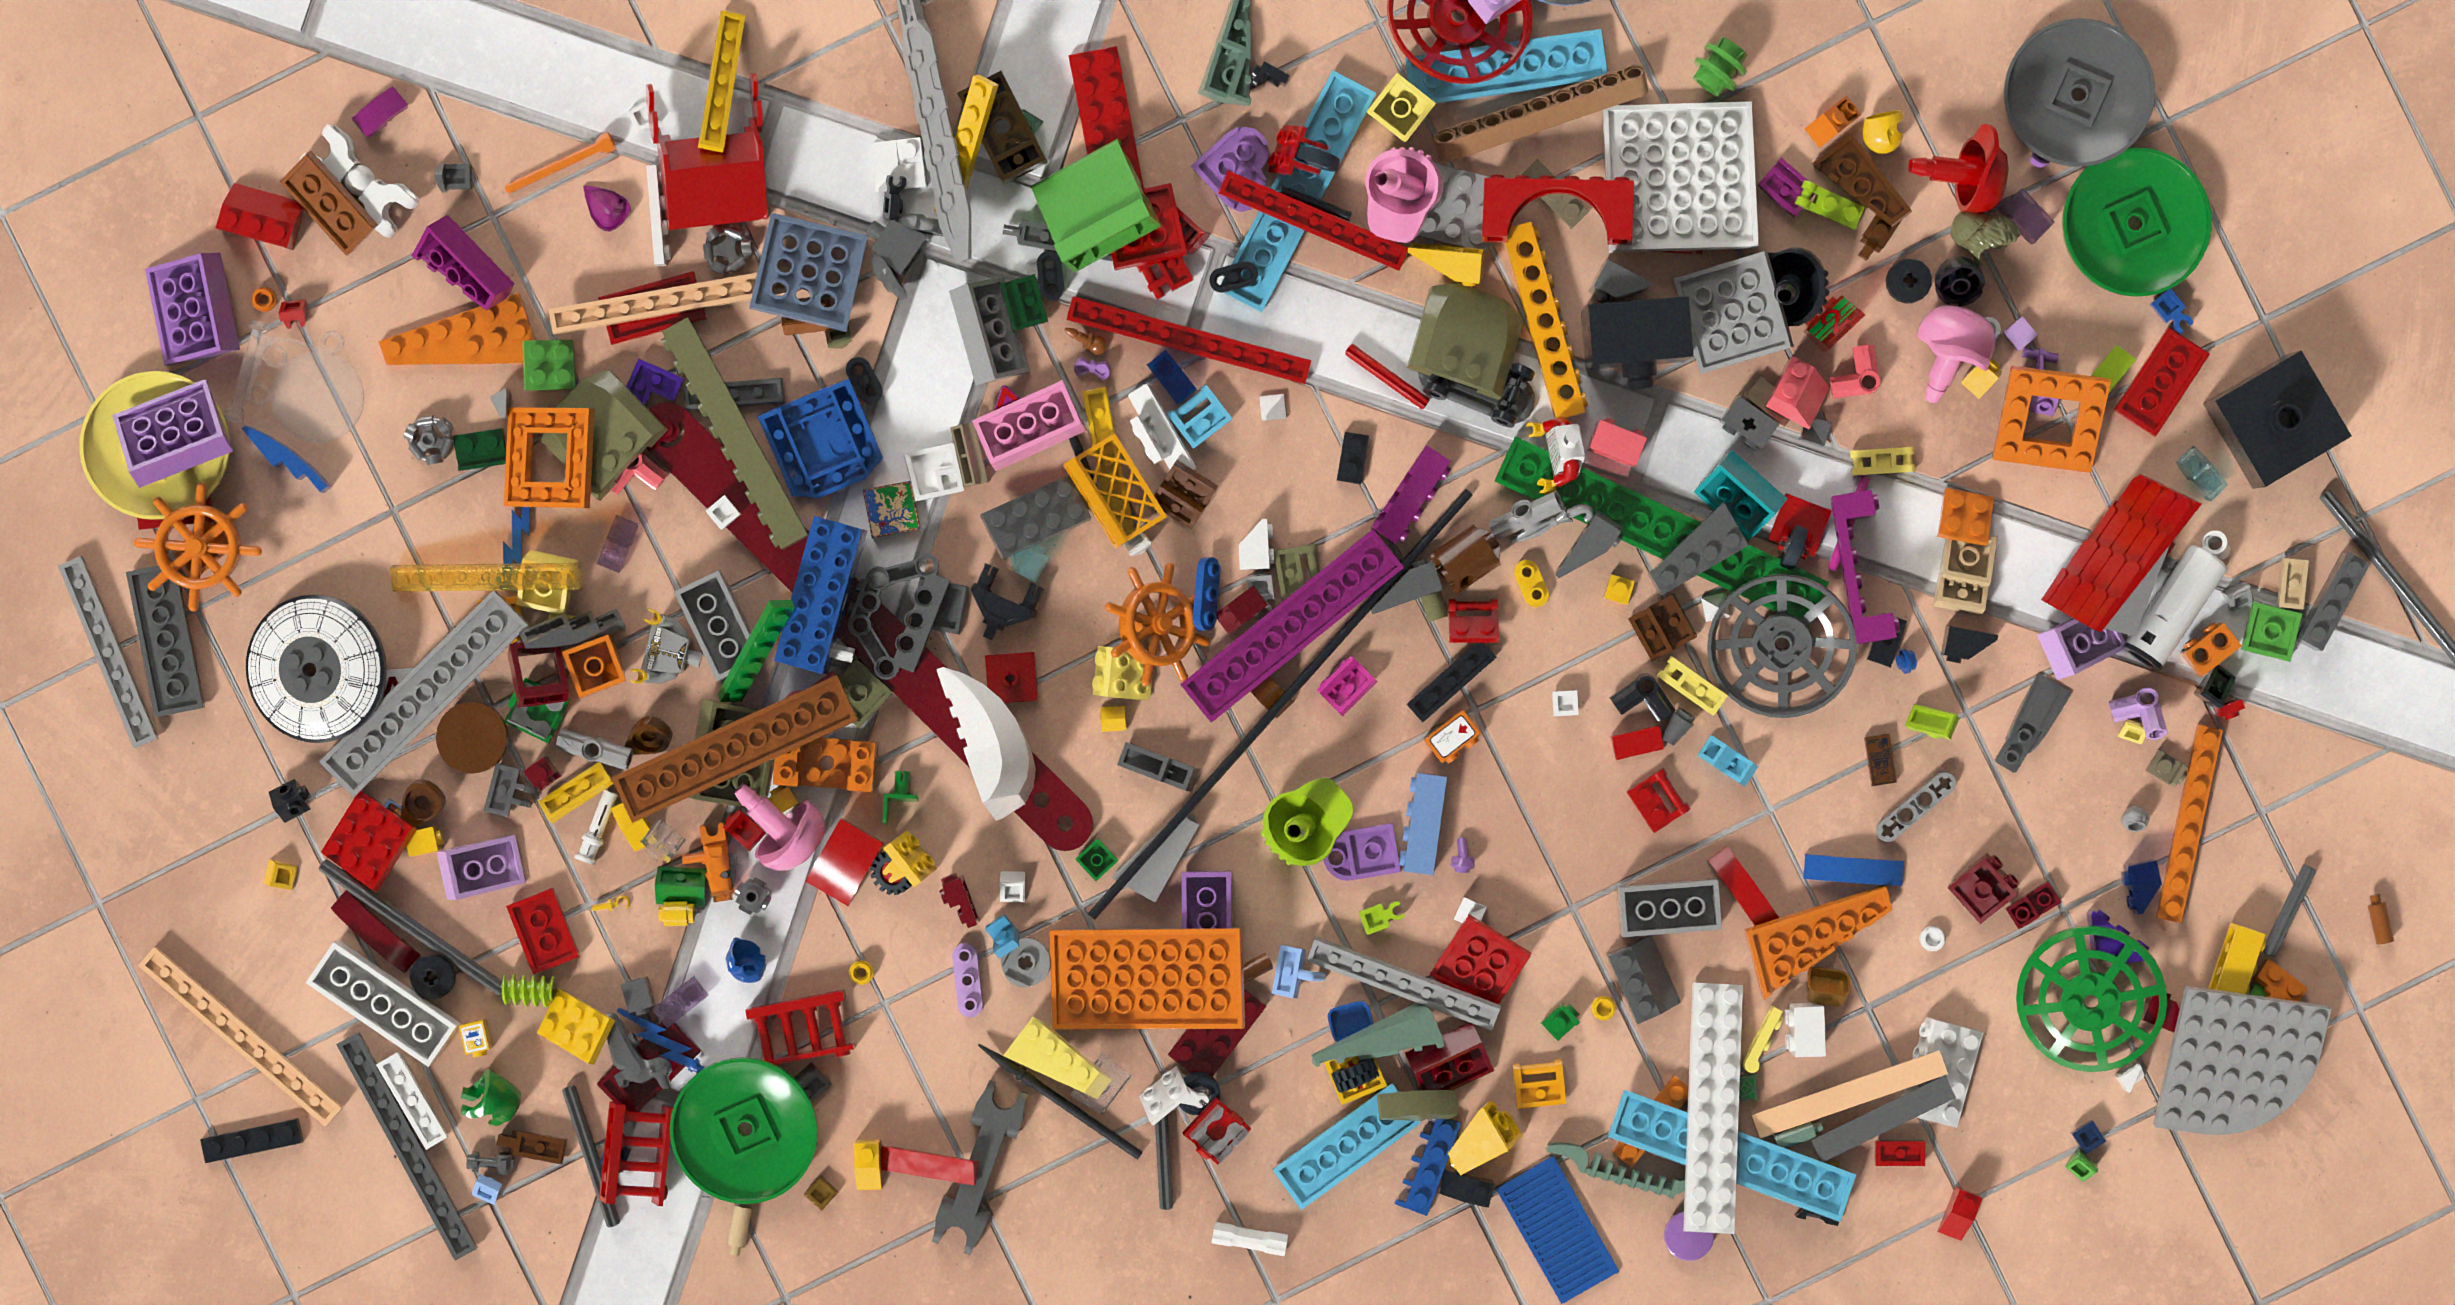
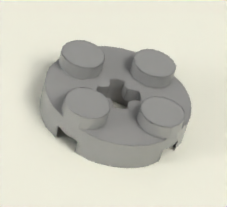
(1031, 975)

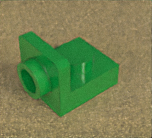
(1561, 1021)

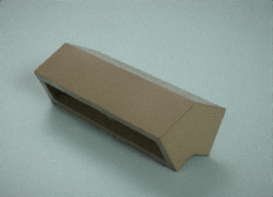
(969, 454)

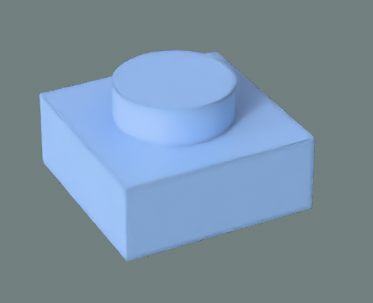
(487, 1189)

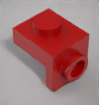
(743, 829)

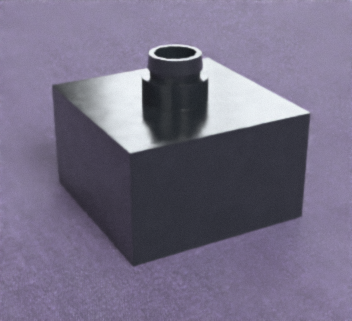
(1637, 337)
(2277, 419)

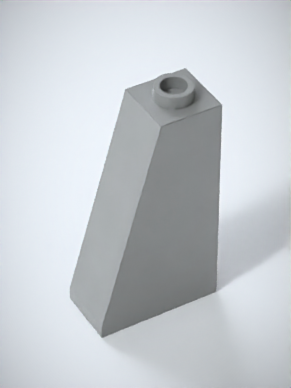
(1157, 870)

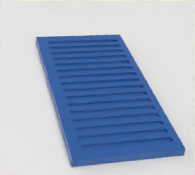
(1557, 1229)

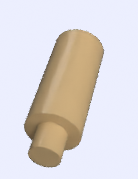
(739, 1228)

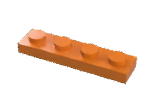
(1673, 1095)

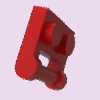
(1473, 628)
(1651, 805)

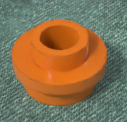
(256, 299)

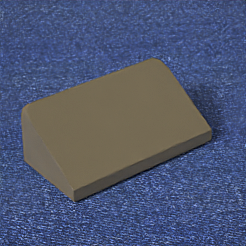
(1760, 394)

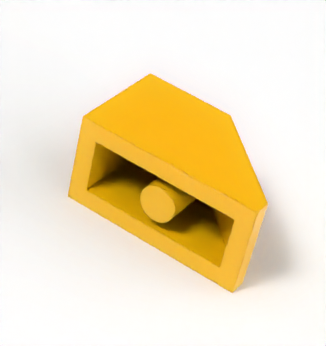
(634, 831)
(868, 1164)

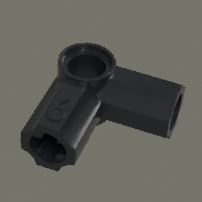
(1654, 699)

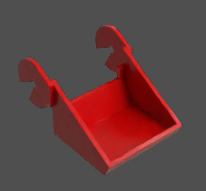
(710, 185)

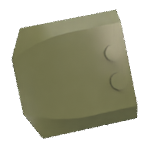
(1466, 338)
(620, 428)

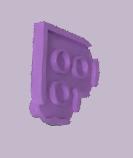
(1239, 151)

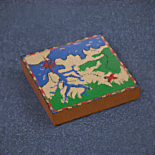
(891, 509)

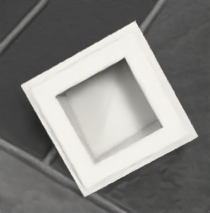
(1469, 907)
(2129, 1076)

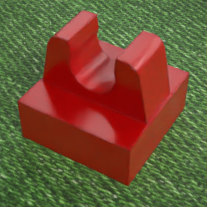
(293, 311)

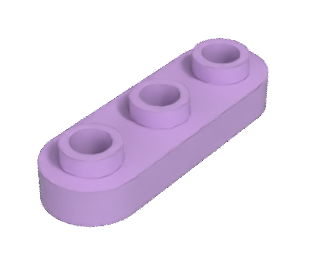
(967, 968)

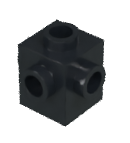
(290, 800)

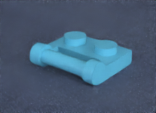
(1205, 422)

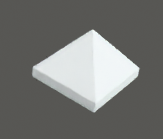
(1138, 544)
(1711, 605)

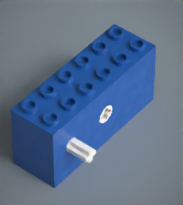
(821, 597)

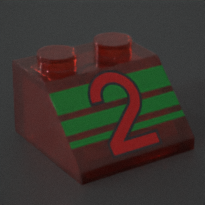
(1833, 322)

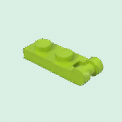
(1830, 205)

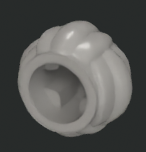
(2135, 819)

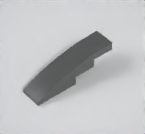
(561, 631)

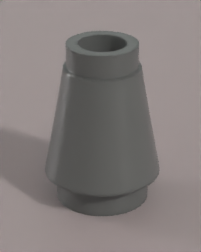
(1678, 726)

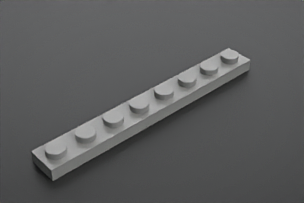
(108, 652)
(1403, 983)

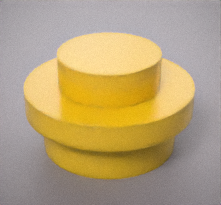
(1603, 1008)

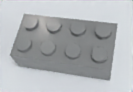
(715, 621)
(1669, 907)

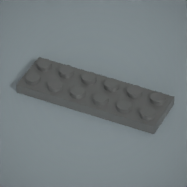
(165, 644)

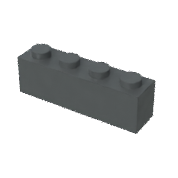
(2332, 601)

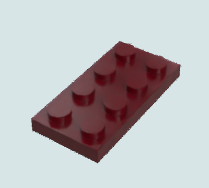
(1209, 1048)

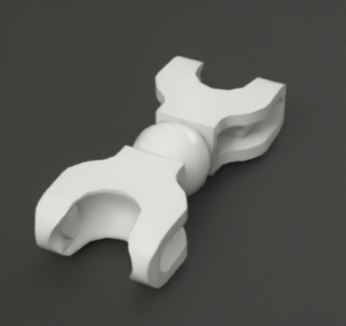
(361, 181)

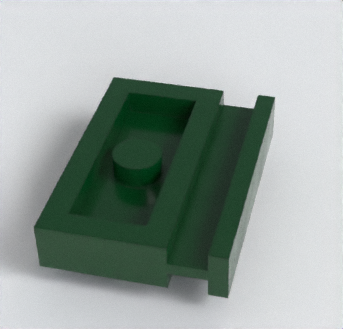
(1024, 302)
(480, 449)

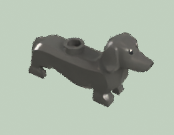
(630, 1062)

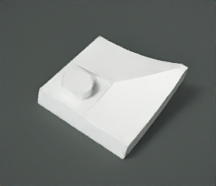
(899, 159)
(934, 472)

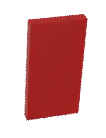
(636, 329)
(2161, 381)

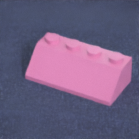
(1028, 425)

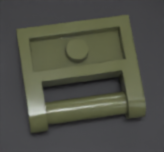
(1290, 569)

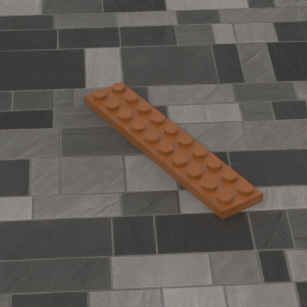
(735, 748)

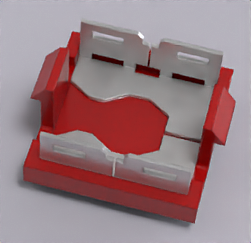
(1217, 1131)

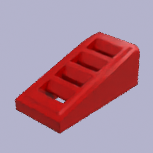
(1198, 240)

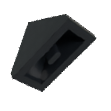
(2215, 687)

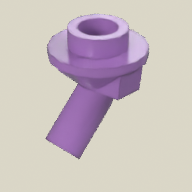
(1462, 862)

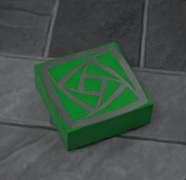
(1748, 1087)

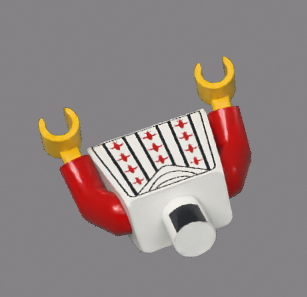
(1564, 449)

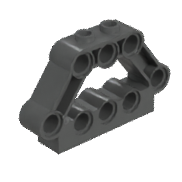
(869, 638)

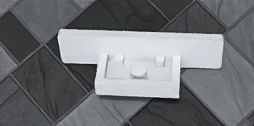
(1156, 429)

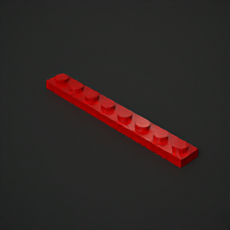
(1312, 220)

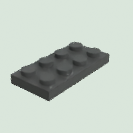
(1035, 517)

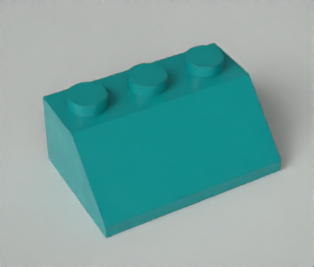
(1744, 491)

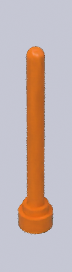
(603, 144)

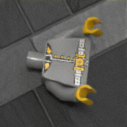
(666, 651)

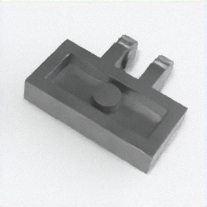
(503, 789)

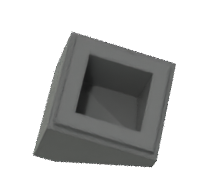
(1817, 433)

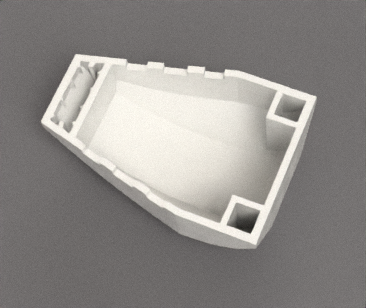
(995, 743)

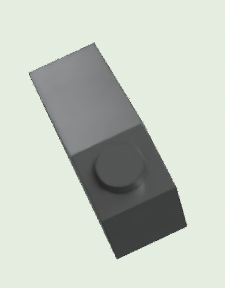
(1593, 542)
(1414, 584)

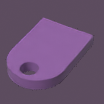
(1365, 853)

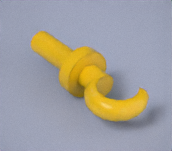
(609, 905)

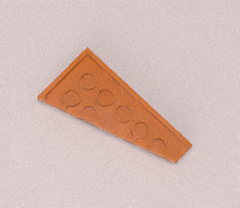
(465, 338)
(1802, 939)

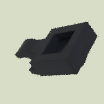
(892, 200)

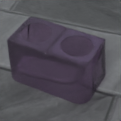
(2026, 215)

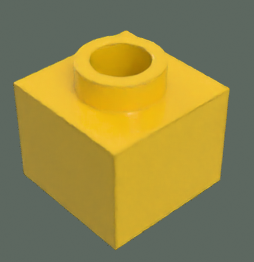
(783, 798)

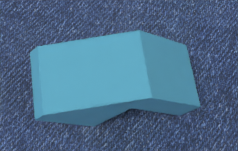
(1727, 760)

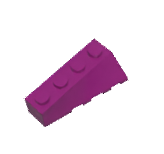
(463, 263)
(1410, 495)

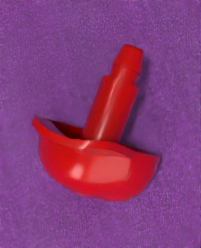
(1978, 172)

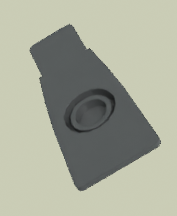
(2032, 721)

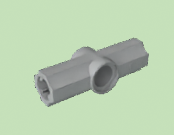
(1526, 515)
(580, 745)

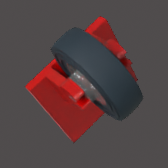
(1288, 148)
(1798, 529)

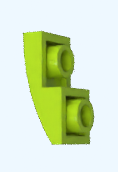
(2114, 366)

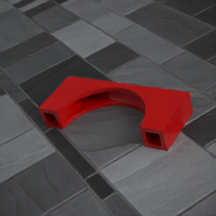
(1508, 196)

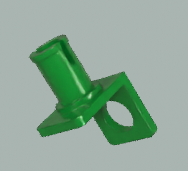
(900, 793)

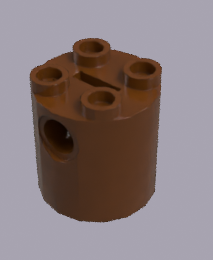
(1467, 557)

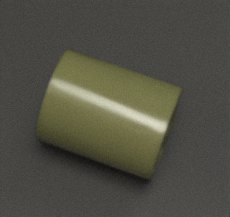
(1434, 606)

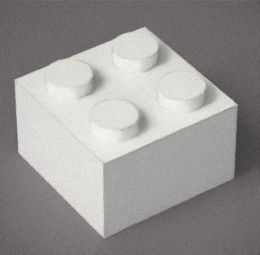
(1806, 1030)

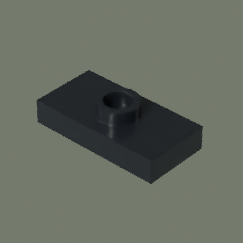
(1885, 650)

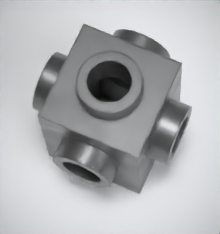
(761, 891)

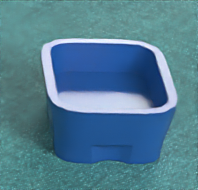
(1349, 1019)

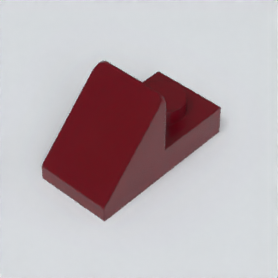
(1241, 609)

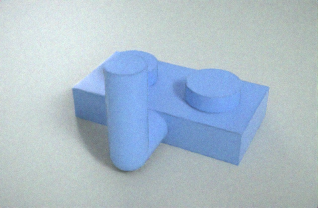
(1290, 972)

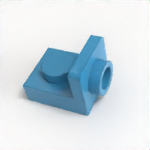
(1004, 935)

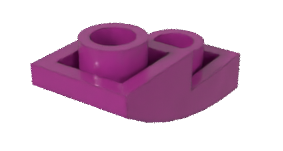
(379, 111)

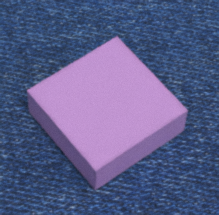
(2020, 333)

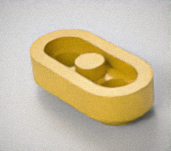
(1531, 583)

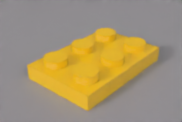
(576, 1026)

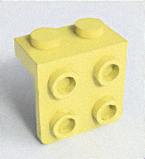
(1119, 676)

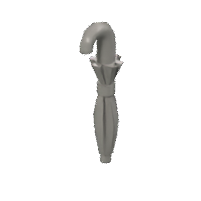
(1562, 517)

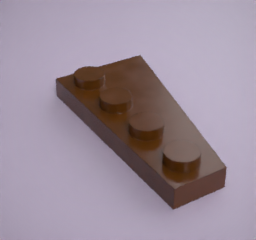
(1860, 177)

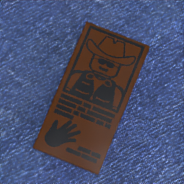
(1880, 759)

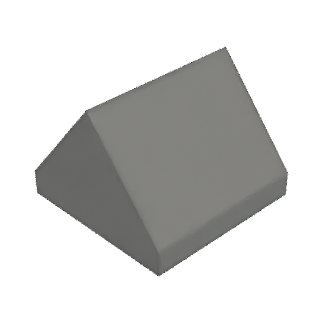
(2238, 596)

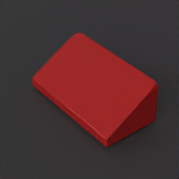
(1637, 742)

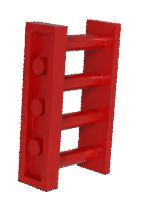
(808, 1006)
(616, 1140)

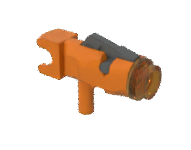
(719, 863)

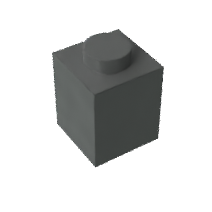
(638, 995)

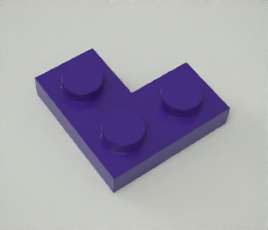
(650, 378)

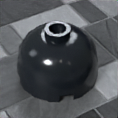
(1959, 281)

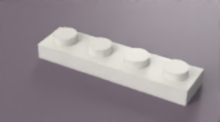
(658, 225)
(412, 1100)

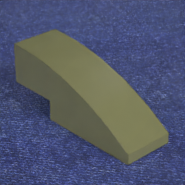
(1418, 1105)

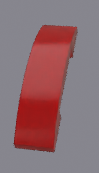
(1742, 887)

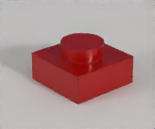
(2230, 709)

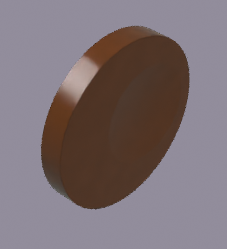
(472, 737)

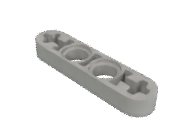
(1913, 804)

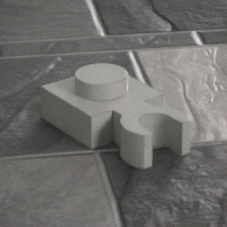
(1264, 585)

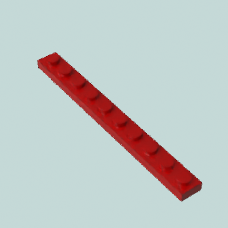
(1188, 340)

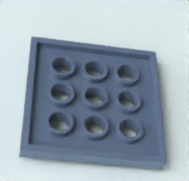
(812, 310)

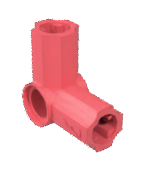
(1851, 384)
(646, 470)

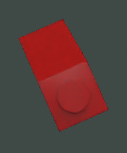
(1960, 1213)

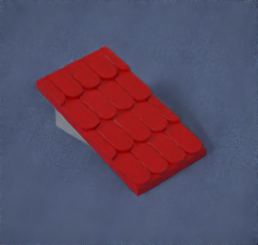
(2120, 562)

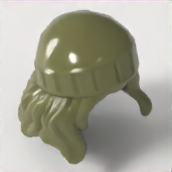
(1981, 231)

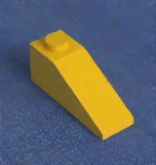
(1457, 263)

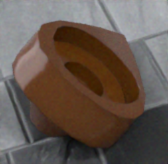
(649, 736)
(422, 802)

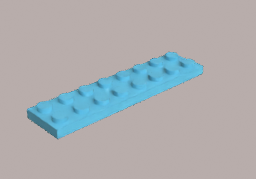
(1543, 64)

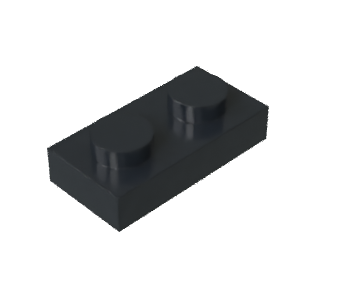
(1352, 458)

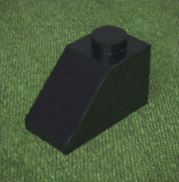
(1964, 643)
(1467, 1188)

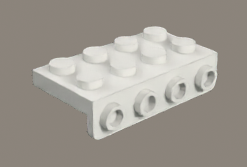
(1959, 1051)

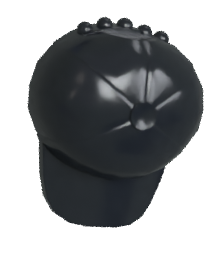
(1799, 283)

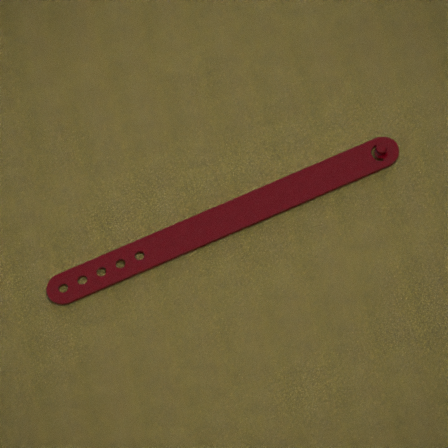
(709, 476)

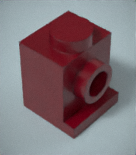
(542, 773)

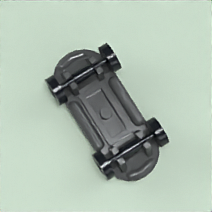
(1512, 408)

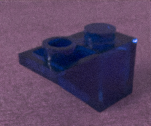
(1171, 377)
(2142, 882)

